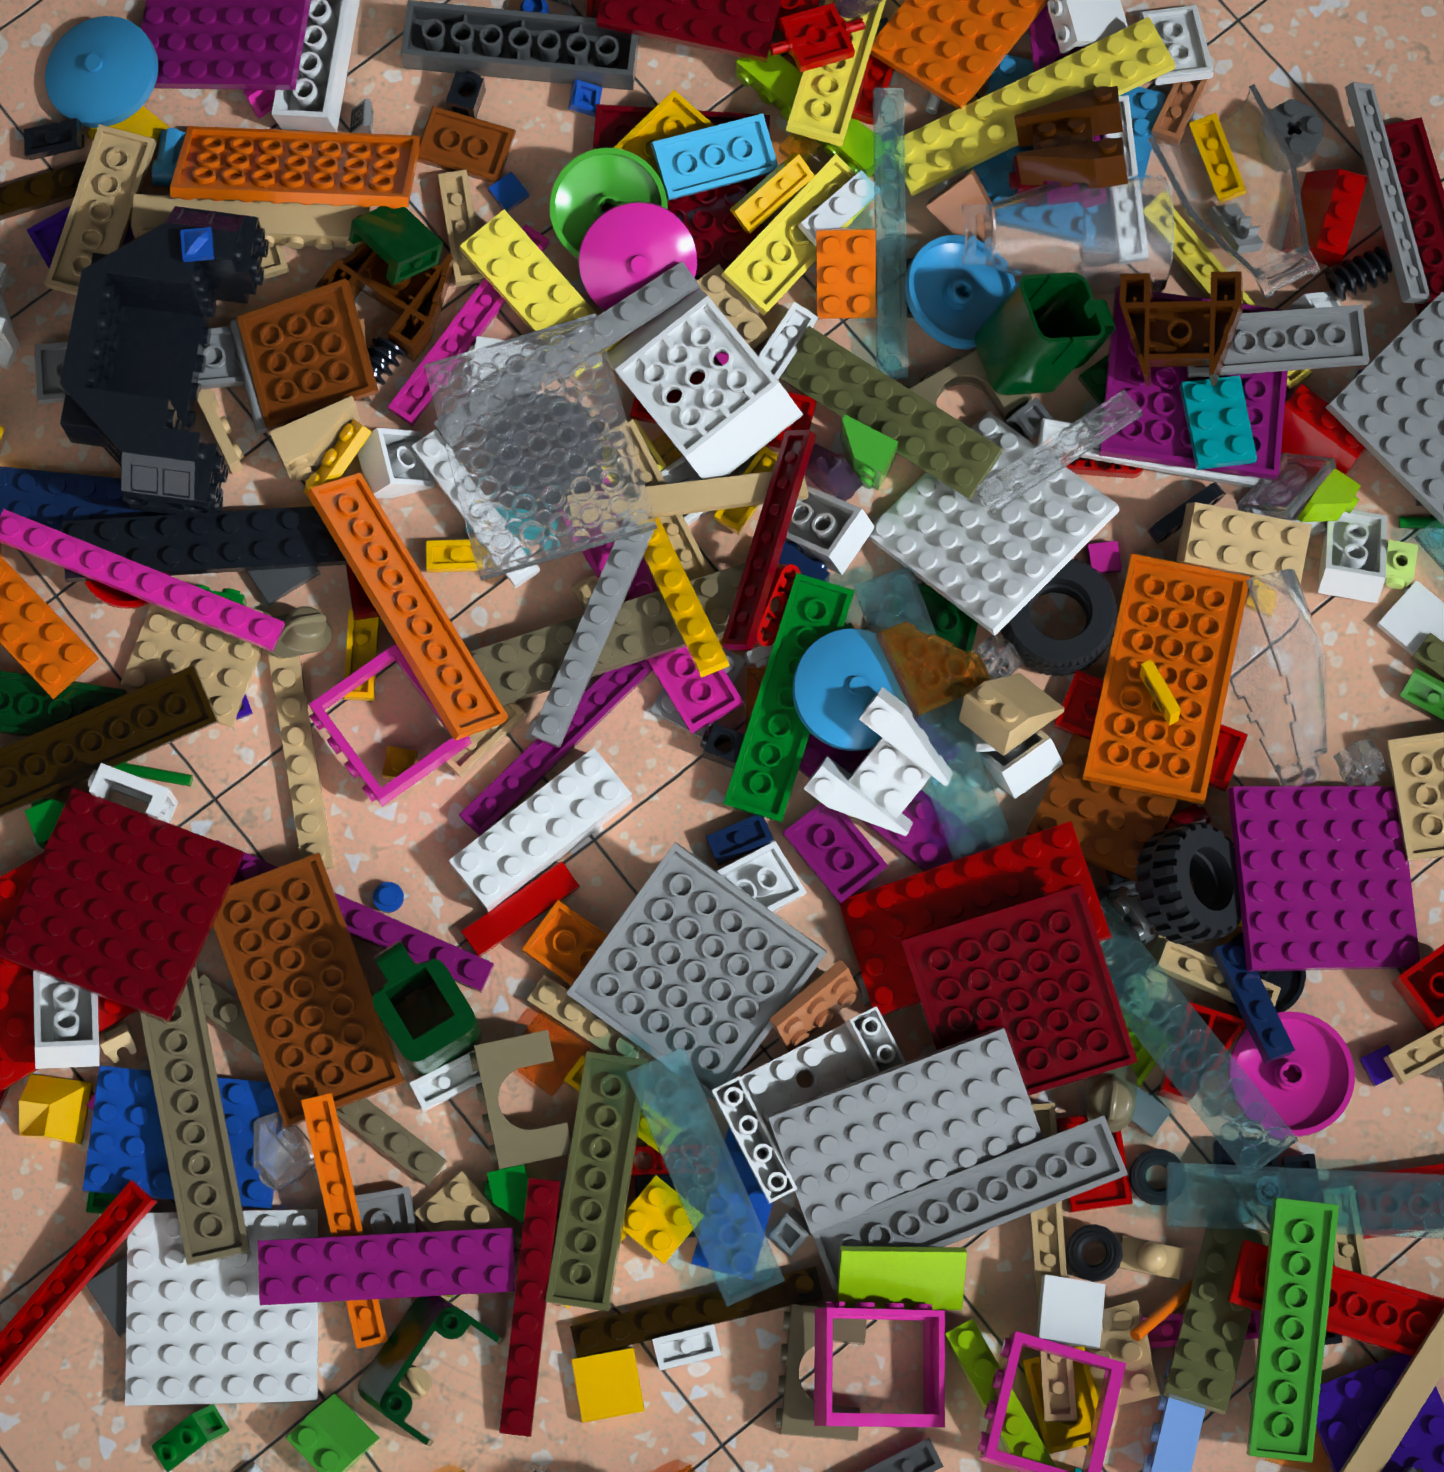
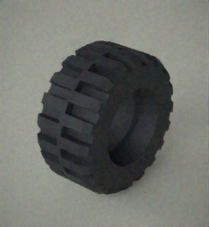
(1166, 887)

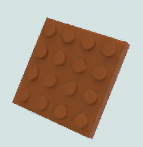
(307, 353)
(1107, 819)

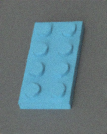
(714, 156)

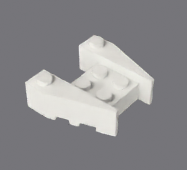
(888, 774)

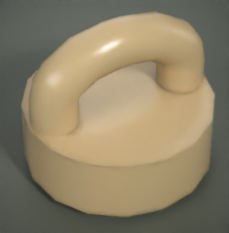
(416, 1382)

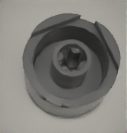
(1303, 124)

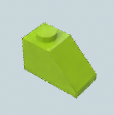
(1331, 499)

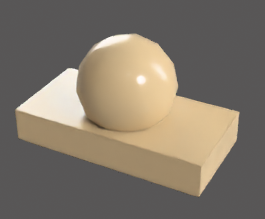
(1151, 1258)

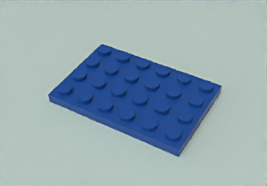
(129, 1139)

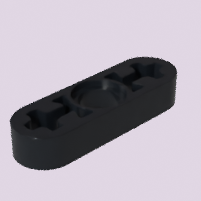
(1174, 520)

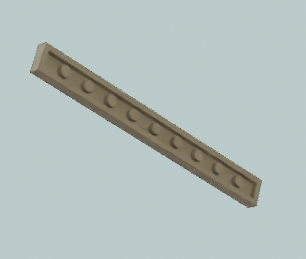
(360, 1115)

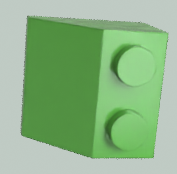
(867, 451)
(332, 1436)

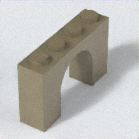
(968, 371)
(513, 1144)
(797, 1413)

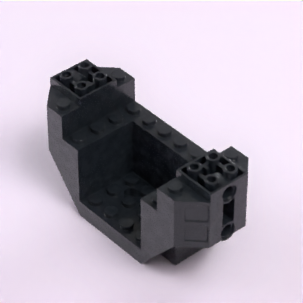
(140, 357)

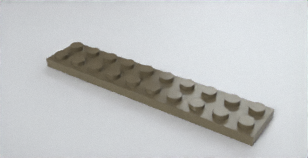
(640, 632)
(195, 1131)

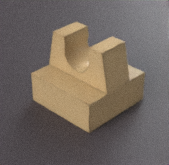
(115, 1038)

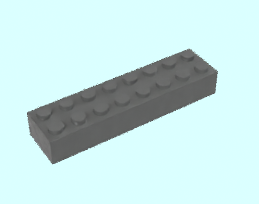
(517, 45)

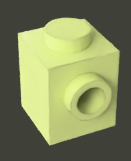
(1400, 564)

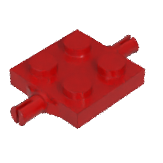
(816, 37)

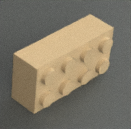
(1241, 541)

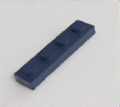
(1253, 1002)

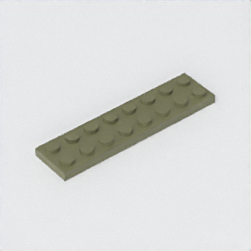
(868, 395)
(596, 1185)

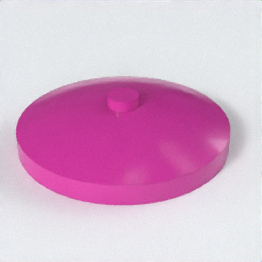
(630, 249)
(1311, 1083)

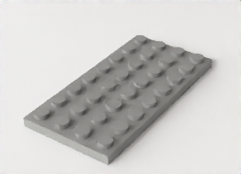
(905, 1128)

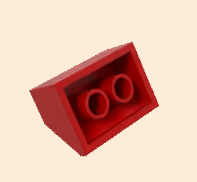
(1330, 211)
(1316, 432)

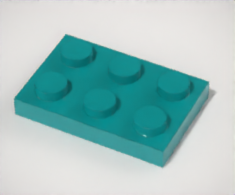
(1218, 423)

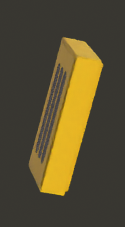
(1160, 692)

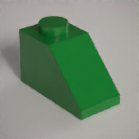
(43, 818)
(508, 1190)

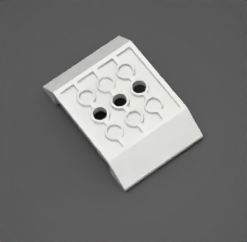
(725, 415)
(833, 1060)

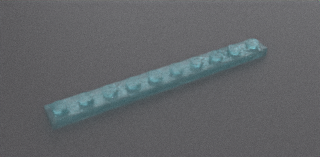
(890, 231)

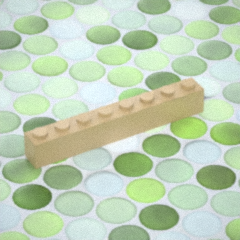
(284, 223)

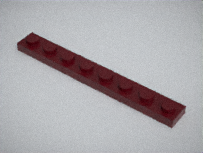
(768, 540)
(529, 1307)

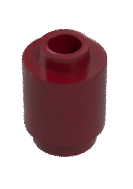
(1188, 815)

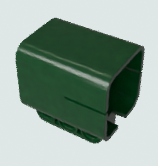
(1042, 333)
(442, 1043)

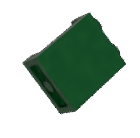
(398, 240)

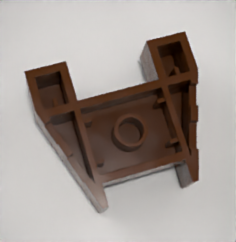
(1066, 143)
(414, 299)
(1181, 330)

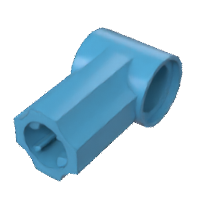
(168, 154)

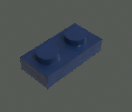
(739, 839)

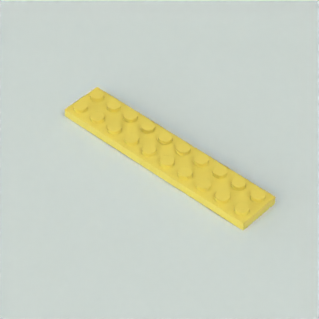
(988, 124)

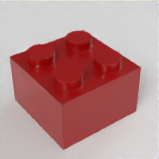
(1424, 989)

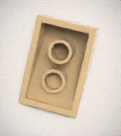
(310, 437)
(1007, 711)

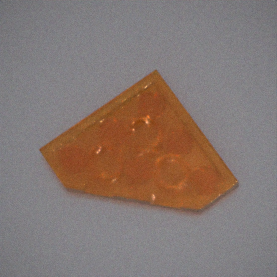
(930, 667)

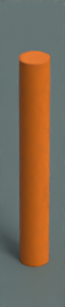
(1161, 1313)

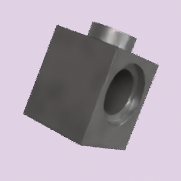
(1028, 418)

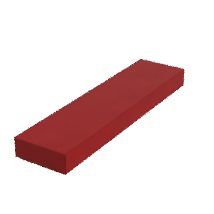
(520, 909)

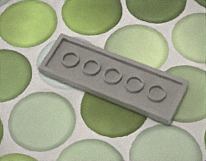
(1295, 341)

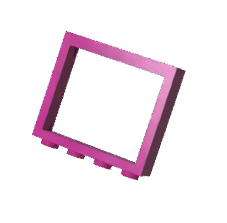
(354, 763)
(933, 1365)
(1003, 1383)

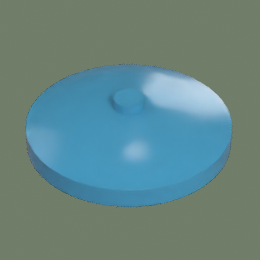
(101, 71)
(950, 297)
(837, 683)

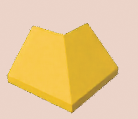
(54, 1109)

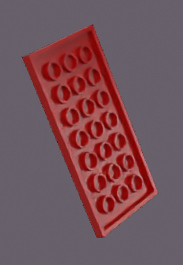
(953, 893)

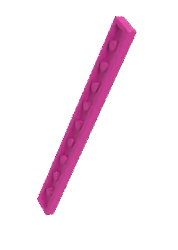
(140, 581)

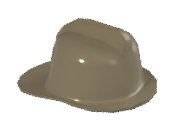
(303, 633)
(1112, 1096)

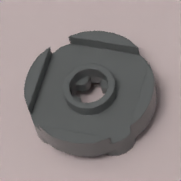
(1132, 914)

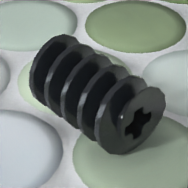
(1358, 272)
(381, 356)

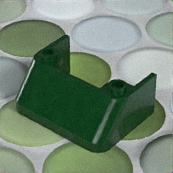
(381, 1379)

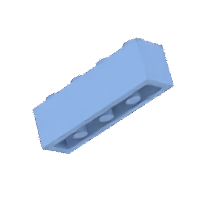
(1174, 1435)

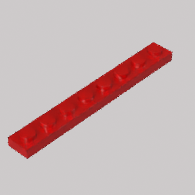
(72, 1275)

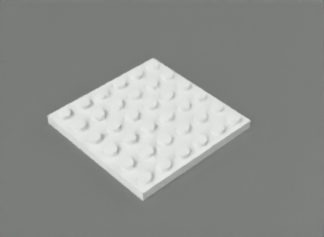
(985, 559)
(201, 1326)

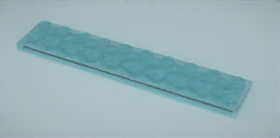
(968, 804)
(1191, 1053)
(1367, 1200)

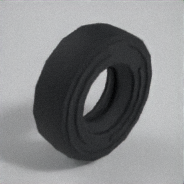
(1138, 1175)
(1107, 1266)

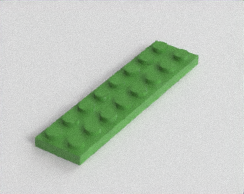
(1292, 1329)

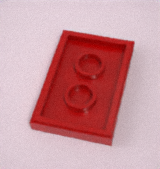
(1107, 1195)

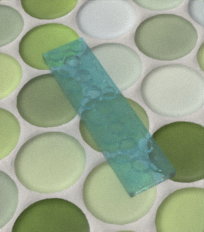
(705, 1176)

